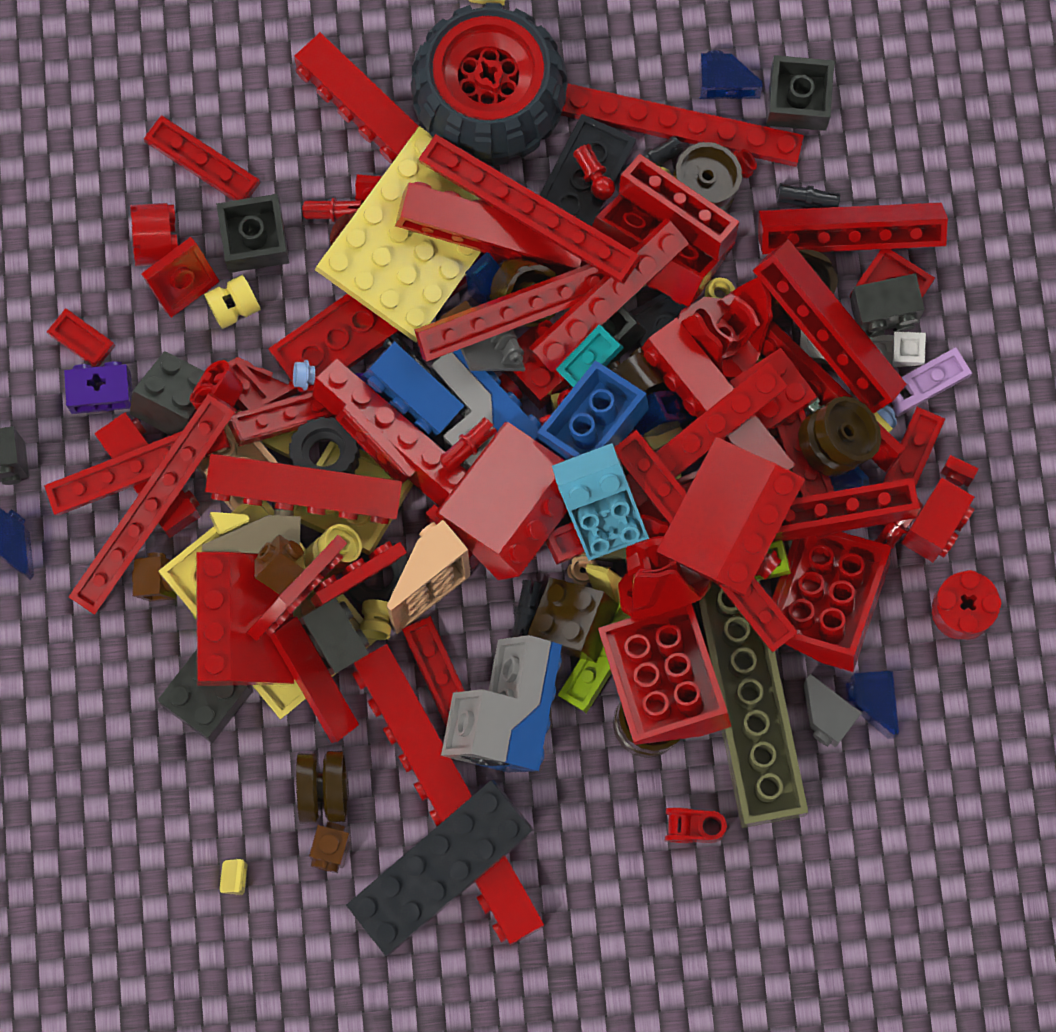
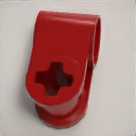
(692, 826)

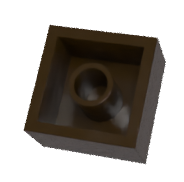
(572, 616)

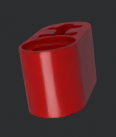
(221, 381)

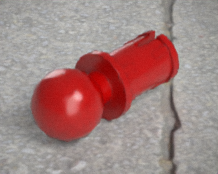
(602, 186)

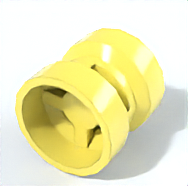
(376, 620)

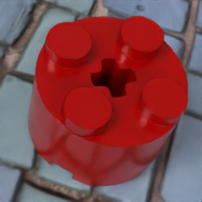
(152, 231)
(962, 588)

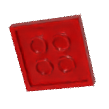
(357, 573)
(299, 589)

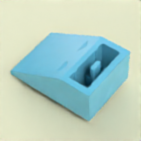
(600, 501)

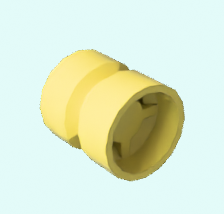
(240, 294)
(349, 552)

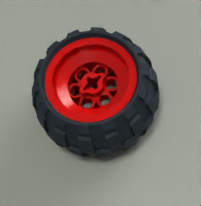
(512, 53)

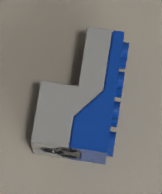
(481, 398)
(509, 721)

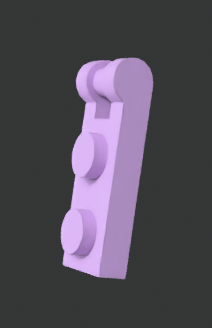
(931, 380)

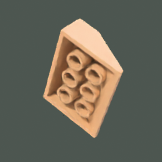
(432, 572)

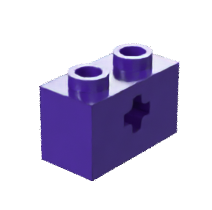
(113, 394)

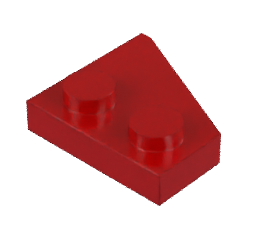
(259, 385)

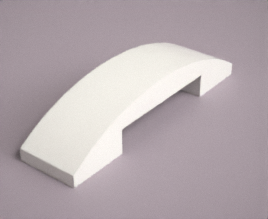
(899, 349)

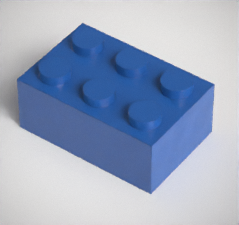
(412, 391)
(593, 414)

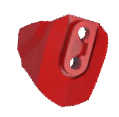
(731, 327)
(654, 581)

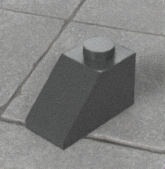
(827, 712)

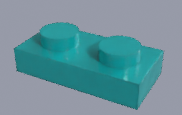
(597, 346)

